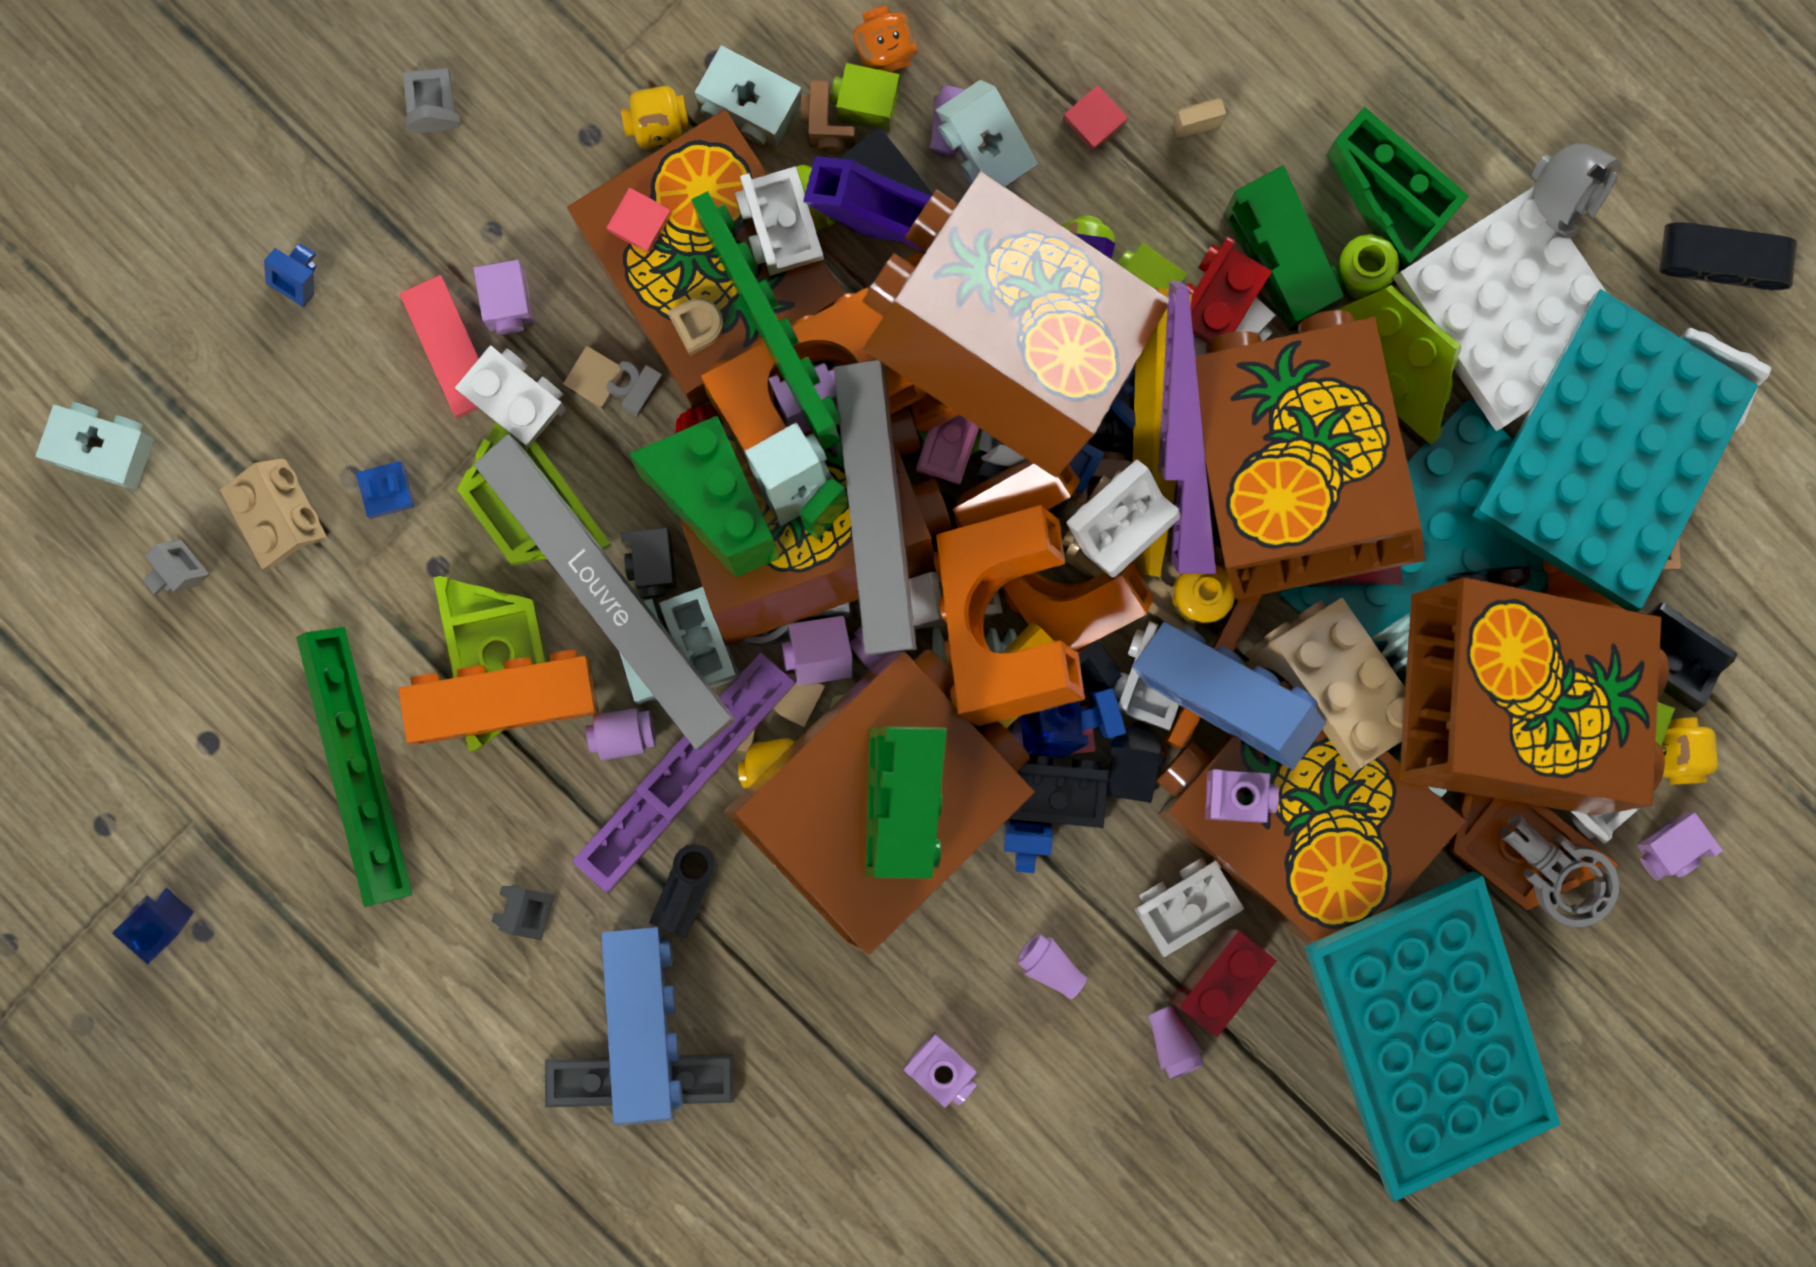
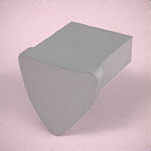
(429, 101)

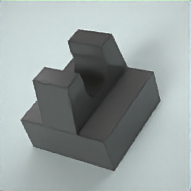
(524, 912)

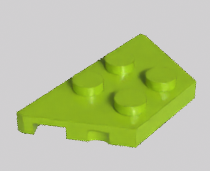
(1416, 358)
(498, 519)
(486, 631)

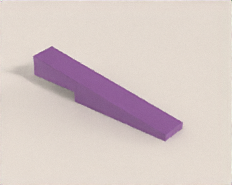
(1182, 440)
(680, 778)

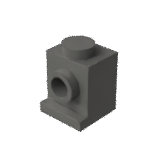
(650, 561)

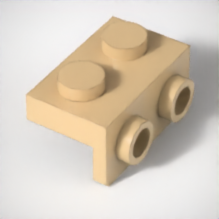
(272, 511)

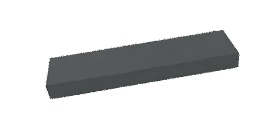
(588, 1080)

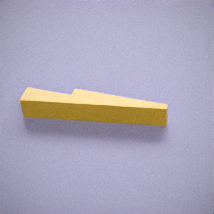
(1146, 433)

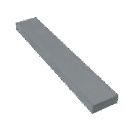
(875, 508)

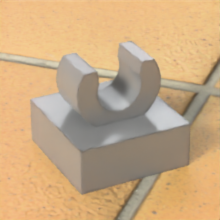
(639, 388)
(173, 568)

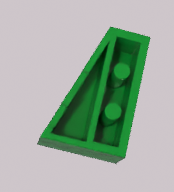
(1393, 185)
(1280, 237)
(710, 493)
(904, 801)

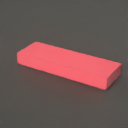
(442, 338)

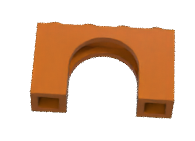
(838, 334)
(972, 568)
(1064, 611)

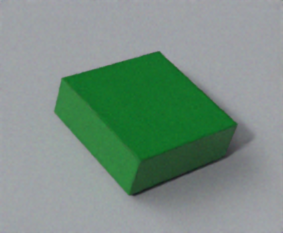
(824, 508)

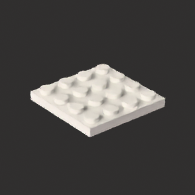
(1510, 300)

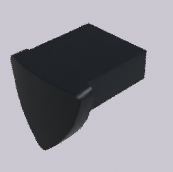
(1135, 763)

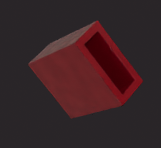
(1222, 981)

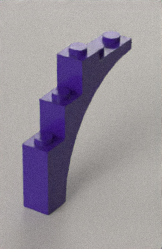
(877, 204)

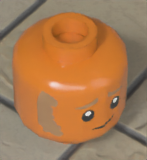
(885, 40)

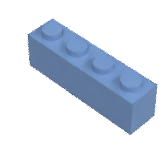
(1229, 694)
(639, 1026)

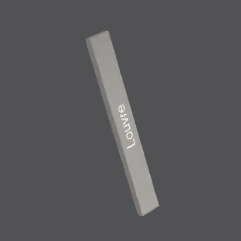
(605, 592)

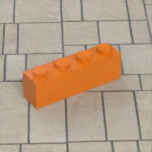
(498, 699)

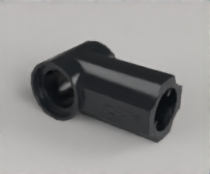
(682, 894)

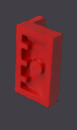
(1224, 291)

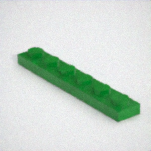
(776, 334)
(354, 766)

